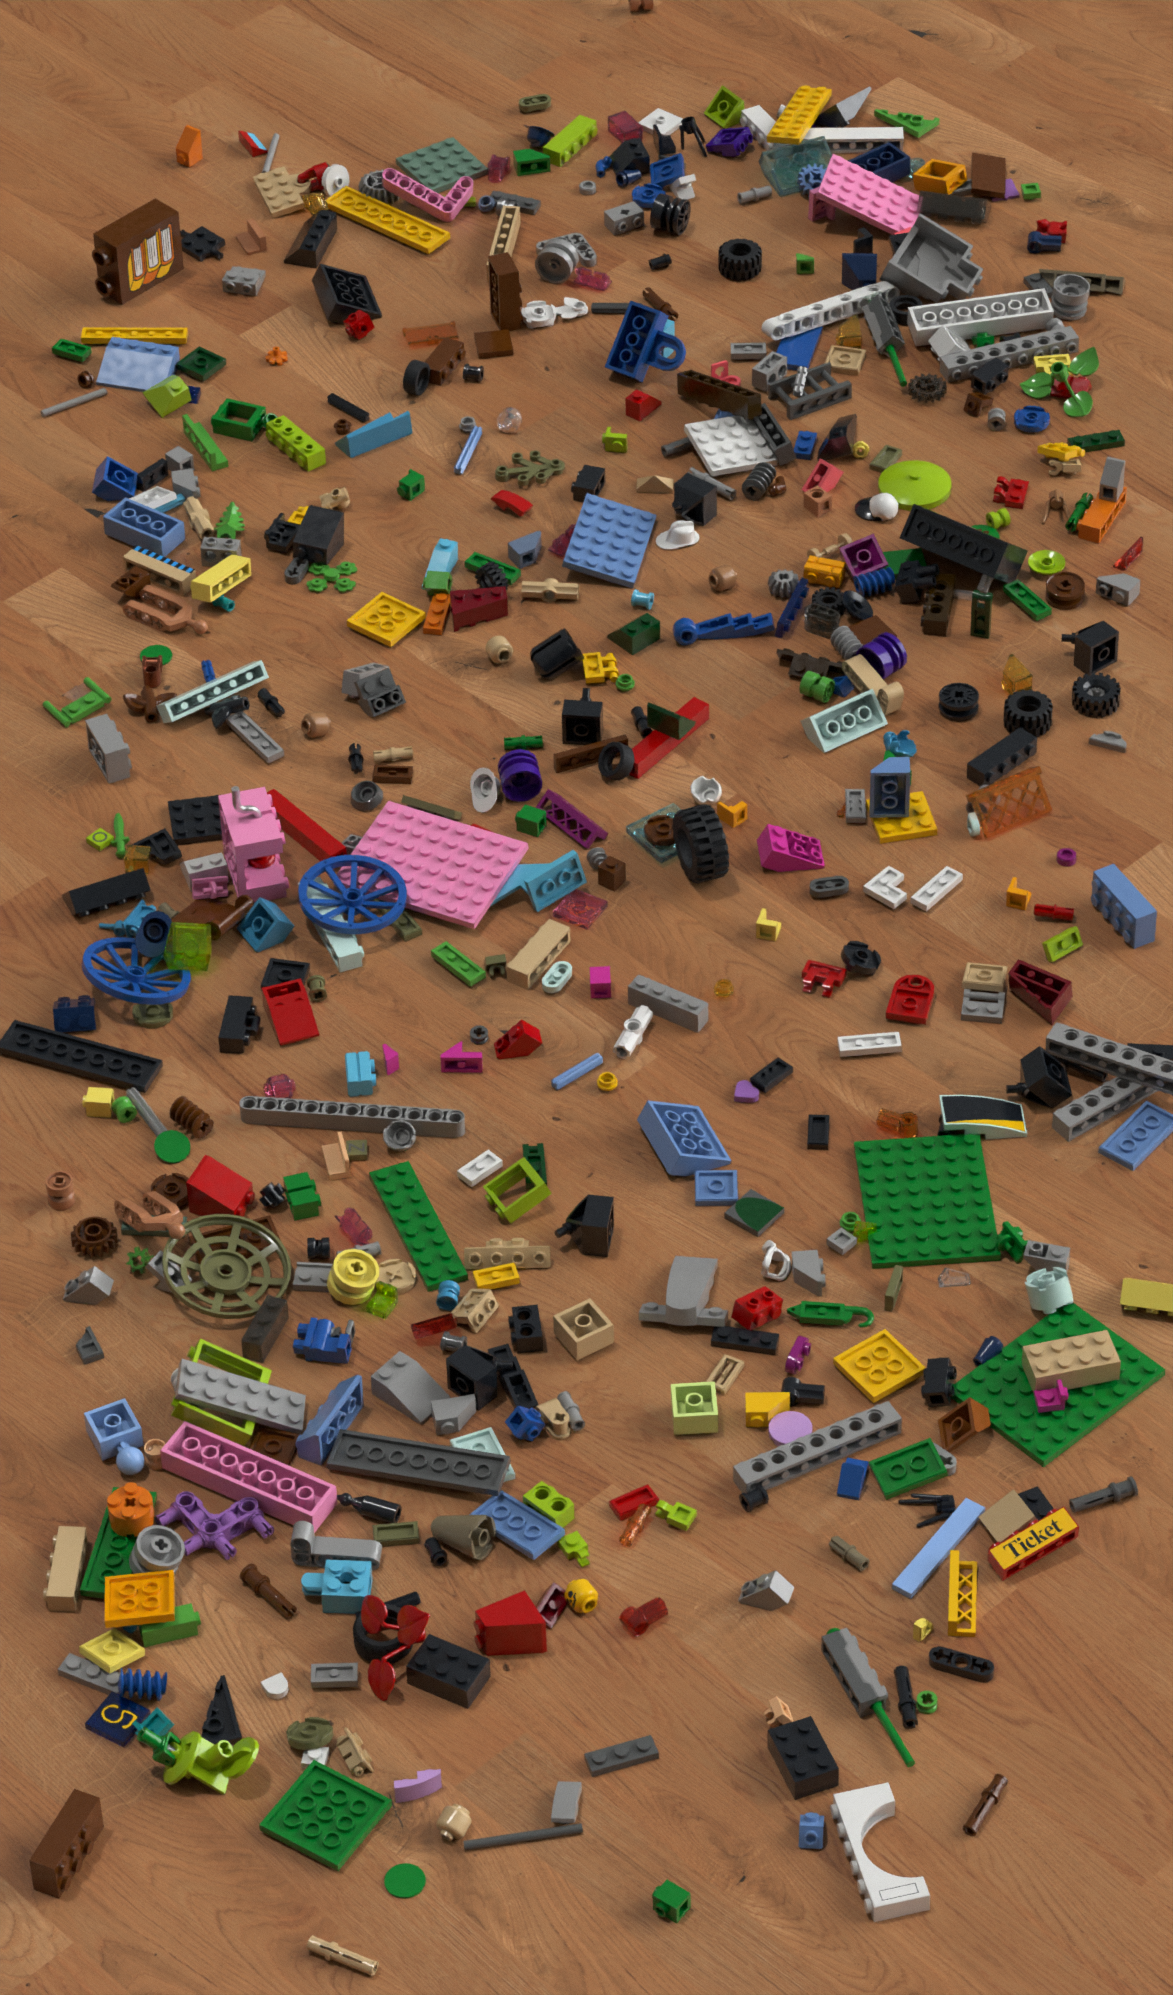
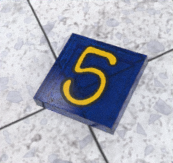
(115, 1719)

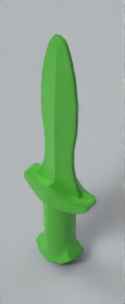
(120, 839)

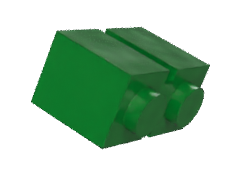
(301, 1195)

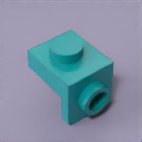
(155, 1722)

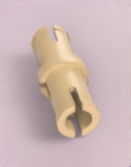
(393, 754)

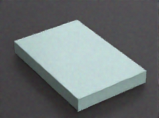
(484, 1441)

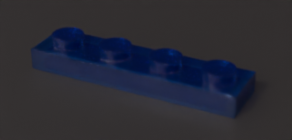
(790, 611)

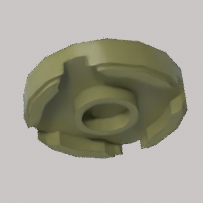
(152, 1015)
(310, 1734)

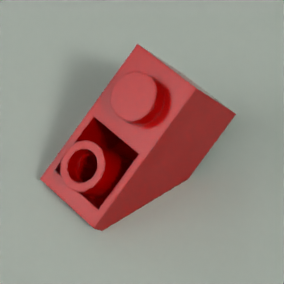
(518, 1041)

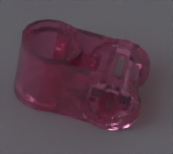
(498, 168)

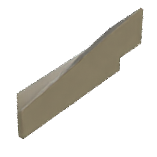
(1097, 282)

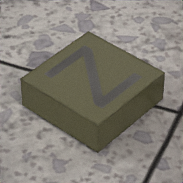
(357, 1149)

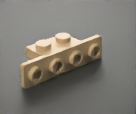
(504, 1252)

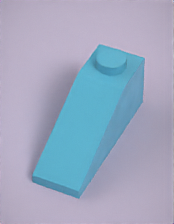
(443, 557)

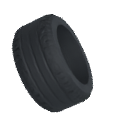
(372, 1649)

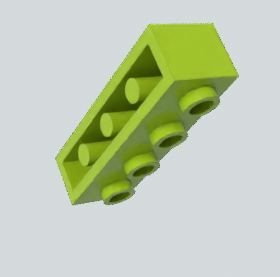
(295, 443)

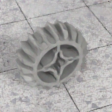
(372, 186)

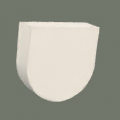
(275, 1686)

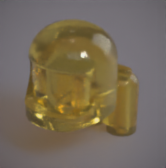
(315, 202)

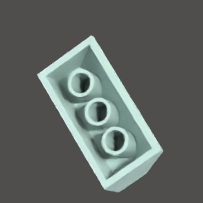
(844, 721)

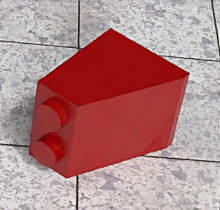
(218, 1190)
(510, 1627)

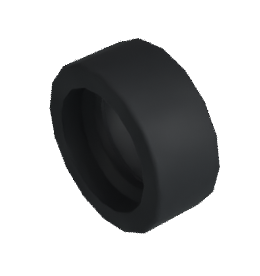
(903, 302)
(416, 377)
(606, 758)

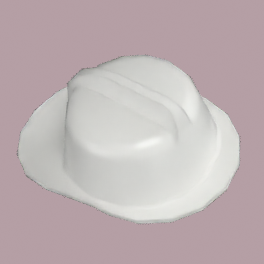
(679, 535)
(484, 789)

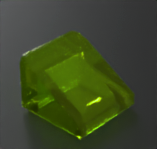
(863, 1229)

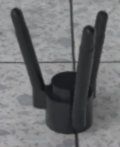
(689, 126)
(942, 1503)

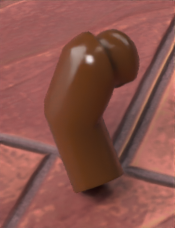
(779, 487)

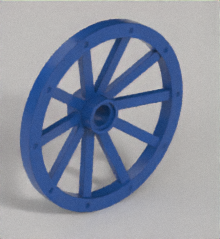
(352, 900)
(133, 977)

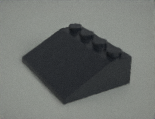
(344, 293)

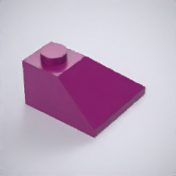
(863, 556)

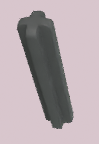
(609, 307)

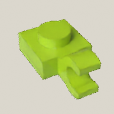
(677, 1515)
(574, 1546)

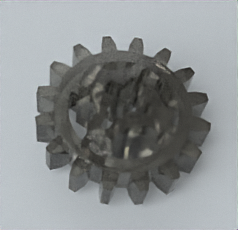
(927, 388)

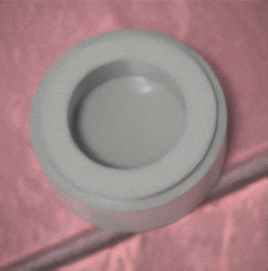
(587, 187)

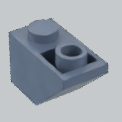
(525, 549)

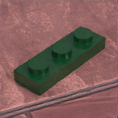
(1098, 441)

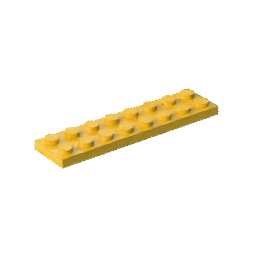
(799, 115)
(387, 220)

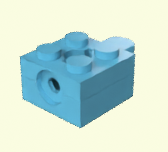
(330, 1585)

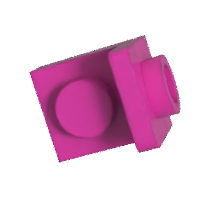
(1051, 1399)

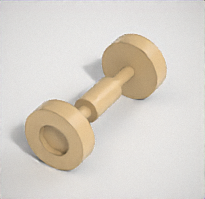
(843, 540)

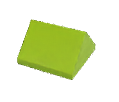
(725, 108)

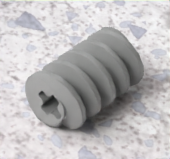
(845, 642)

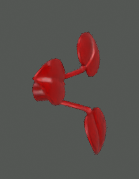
(411, 1631)

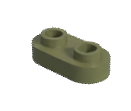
(534, 103)

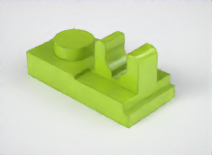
(1062, 944)

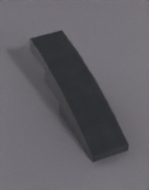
(514, 1381)

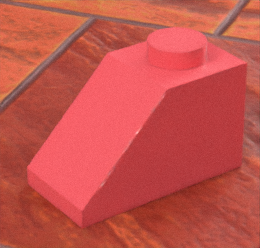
(823, 475)

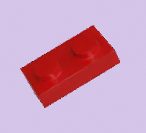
(1077, 384)

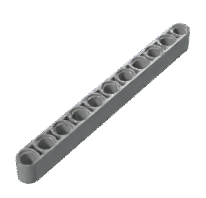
(349, 1116)

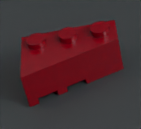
(477, 605)
(1040, 989)

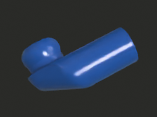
(602, 165)

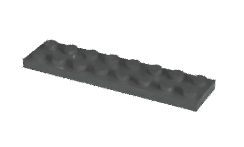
(419, 1462)

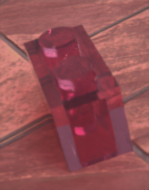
(624, 127)

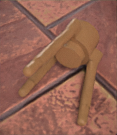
(1056, 501)

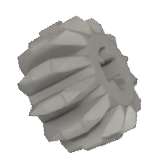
(783, 583)

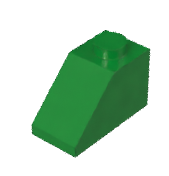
(530, 162)

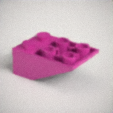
(788, 850)

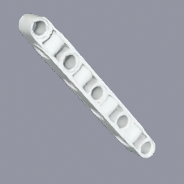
(826, 311)

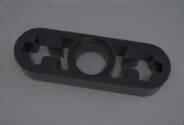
(966, 1672)

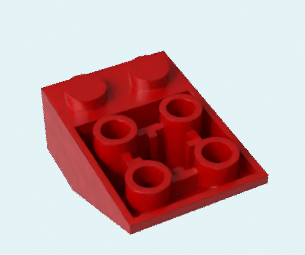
(289, 1011)

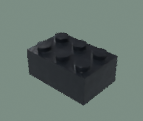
(448, 1671)
(803, 1758)

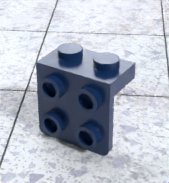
(74, 1014)

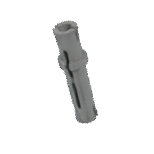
(722, 489)

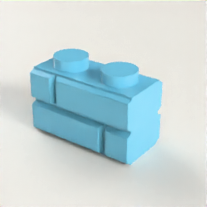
(359, 1073)

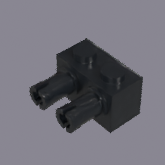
(913, 579)

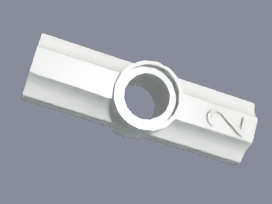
(633, 1032)

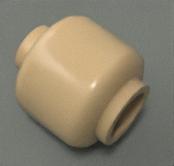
(499, 649)
(453, 1822)

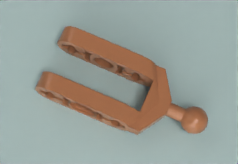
(158, 619)
(165, 1212)

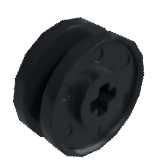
(958, 701)

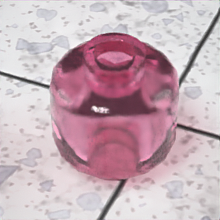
(279, 1086)

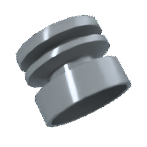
(1070, 296)

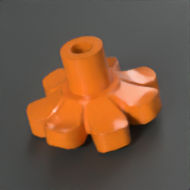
(276, 356)

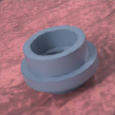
(486, 200)

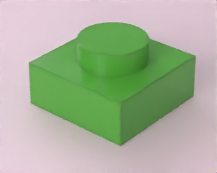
(1030, 191)

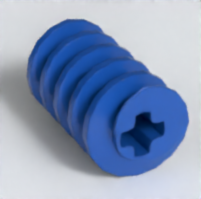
(873, 581)
(142, 1684)

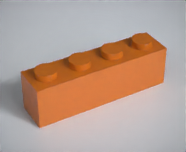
(1099, 517)

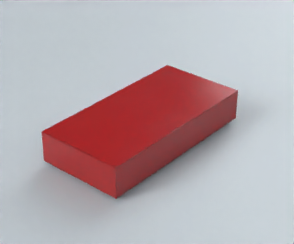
(627, 1504)

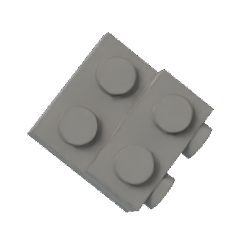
(243, 280)

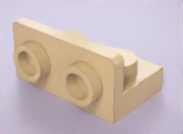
(476, 1308)

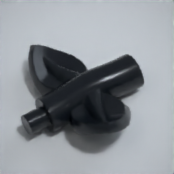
(222, 710)

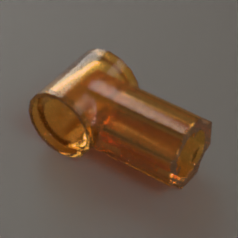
(903, 1123)

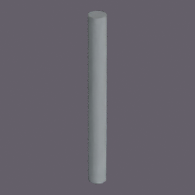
(271, 152)
(73, 402)

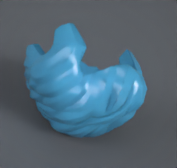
(899, 744)

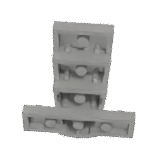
(687, 1295)

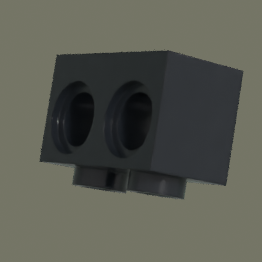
(527, 1329)

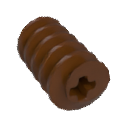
(191, 1117)

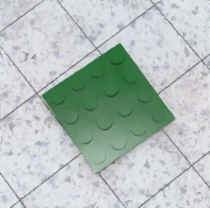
(325, 1815)

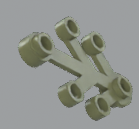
(551, 467)

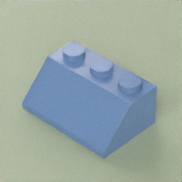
(890, 788)

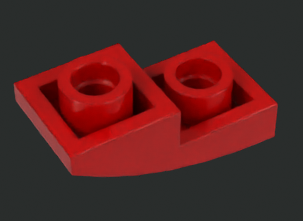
(516, 503)

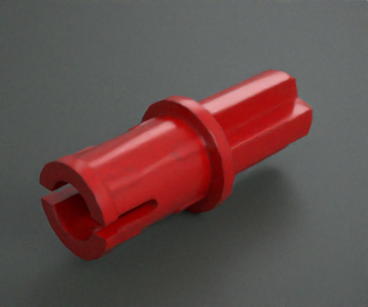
(1054, 912)

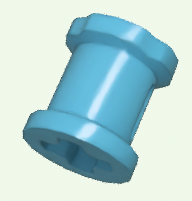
(642, 599)

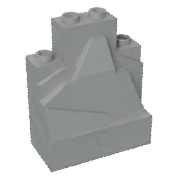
(933, 263)

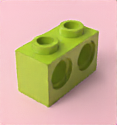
(550, 1504)

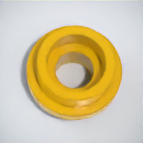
(607, 1081)

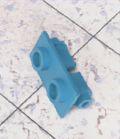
(134, 919)

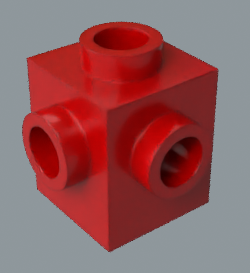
(358, 324)

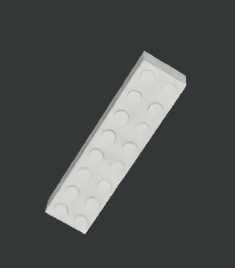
(987, 314)

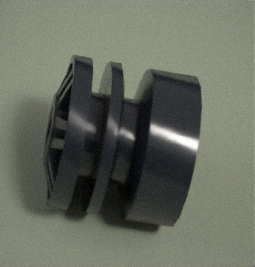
(670, 214)

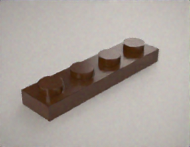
(583, 755)

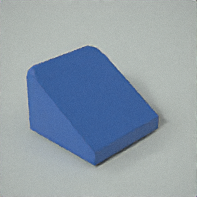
(843, 686)

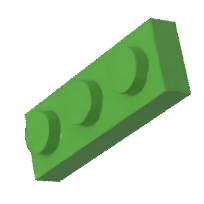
(458, 963)

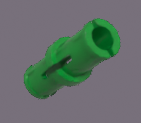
(523, 742)

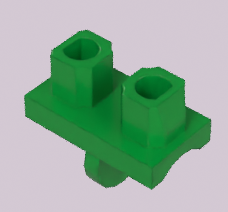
(1011, 1240)

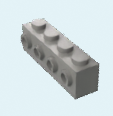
(668, 1003)

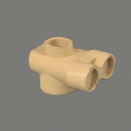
(337, 497)

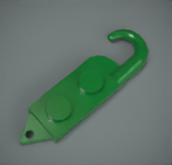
(829, 1313)

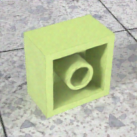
(694, 1408)

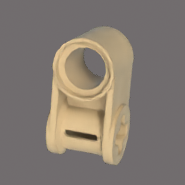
(555, 1418)

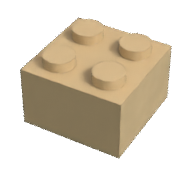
(583, 1329)

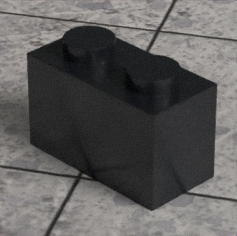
(590, 481)

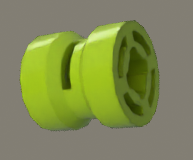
(998, 518)

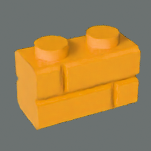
(824, 571)

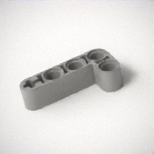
(315, 1550)

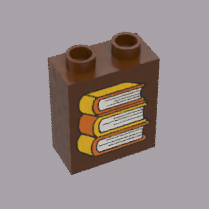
(138, 251)

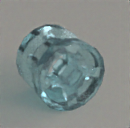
(915, 164)

